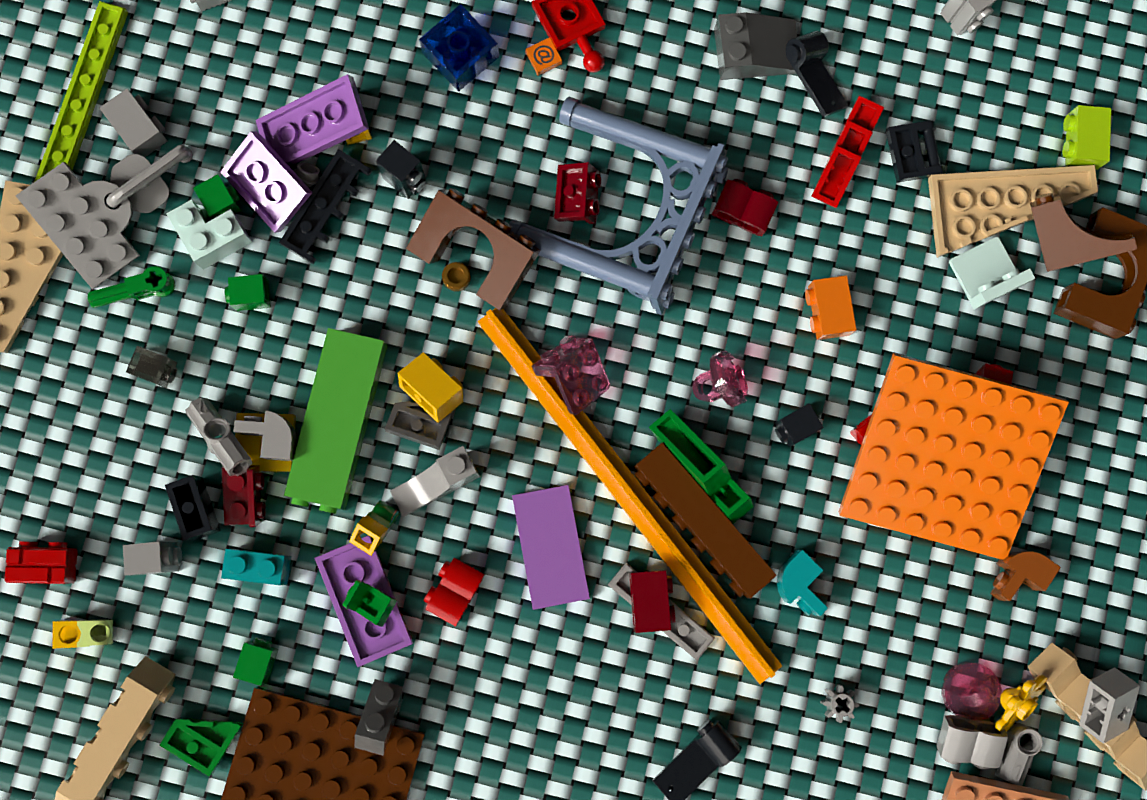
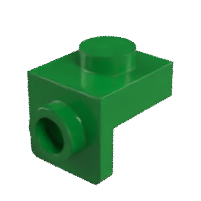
(369, 602)

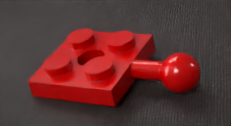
(566, 33)

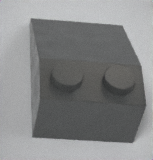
(753, 45)

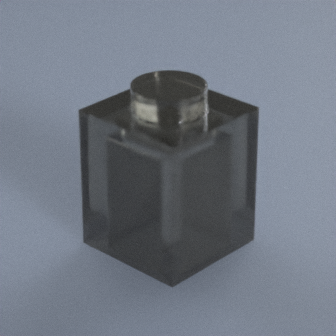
(152, 367)

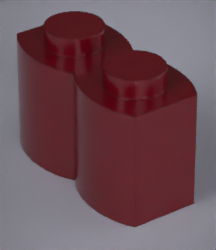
(745, 207)

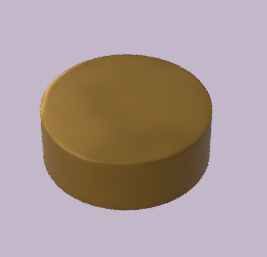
(456, 276)

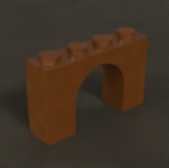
(511, 252)
(1108, 313)

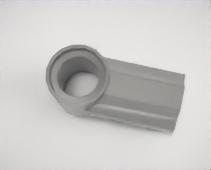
(1018, 758)

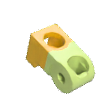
(81, 633)

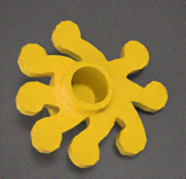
(1020, 702)

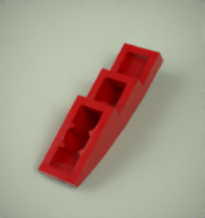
(847, 151)

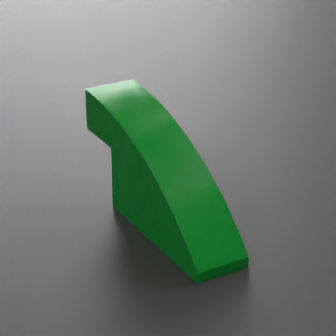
(702, 465)

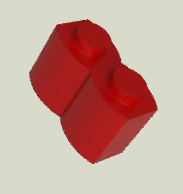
(454, 591)

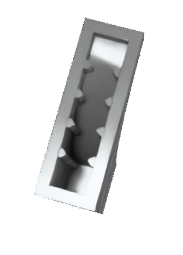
(438, 480)

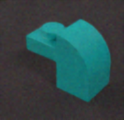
(794, 580)

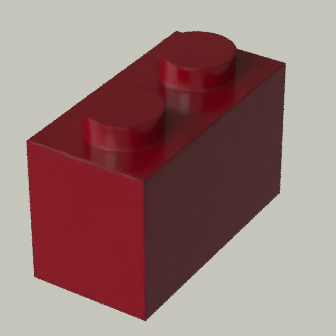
(651, 601)

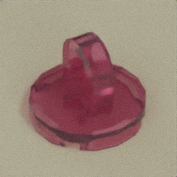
(726, 379)
(971, 691)

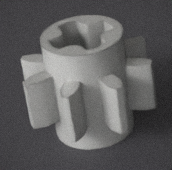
(847, 702)

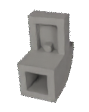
(277, 434)

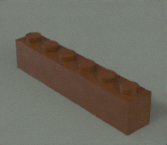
(705, 521)

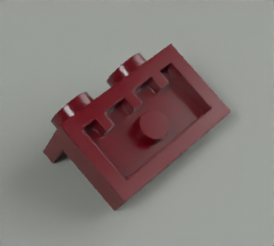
(577, 193)
(243, 497)

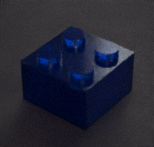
(459, 47)

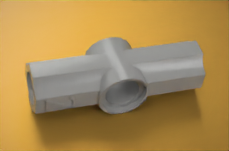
(225, 448)

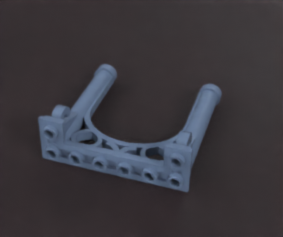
(707, 169)

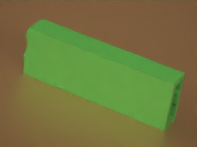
(335, 420)

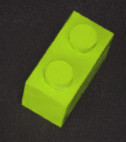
(1087, 136)

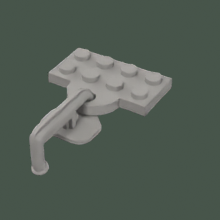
(83, 223)

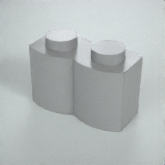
(971, 742)

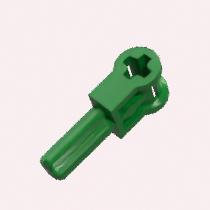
(136, 287)

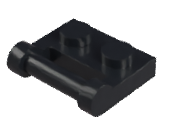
(907, 153)

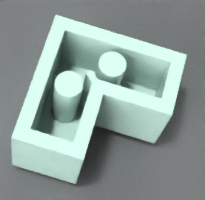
(207, 240)

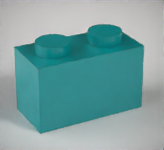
(256, 567)

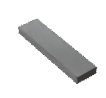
(684, 631)

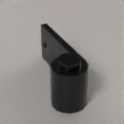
(805, 57)
(697, 761)

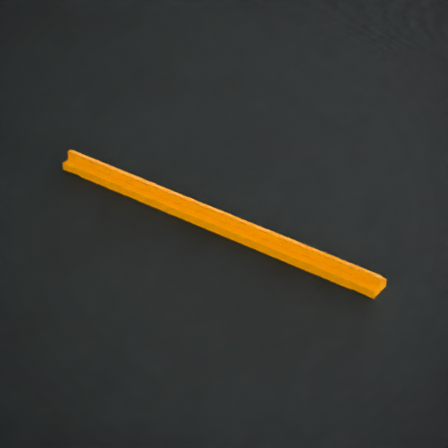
(634, 500)

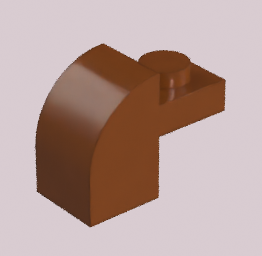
(1026, 568)

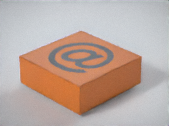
(543, 56)

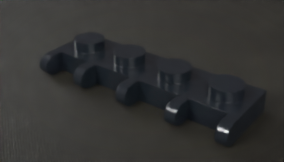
(322, 205)

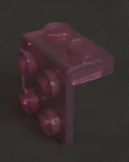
(576, 371)

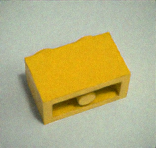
(431, 386)

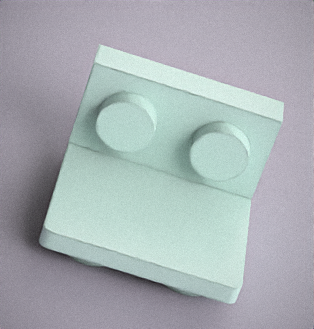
(987, 273)

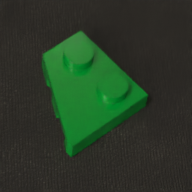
(200, 741)

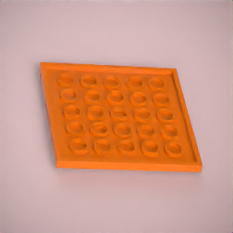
(951, 456)

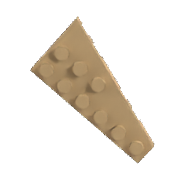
(989, 202)
(25, 263)

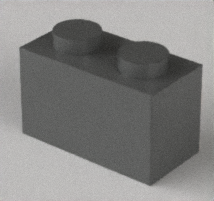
(378, 717)

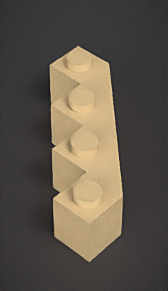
(1070, 690)
(119, 730)

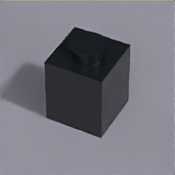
(798, 425)

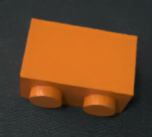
(830, 308)

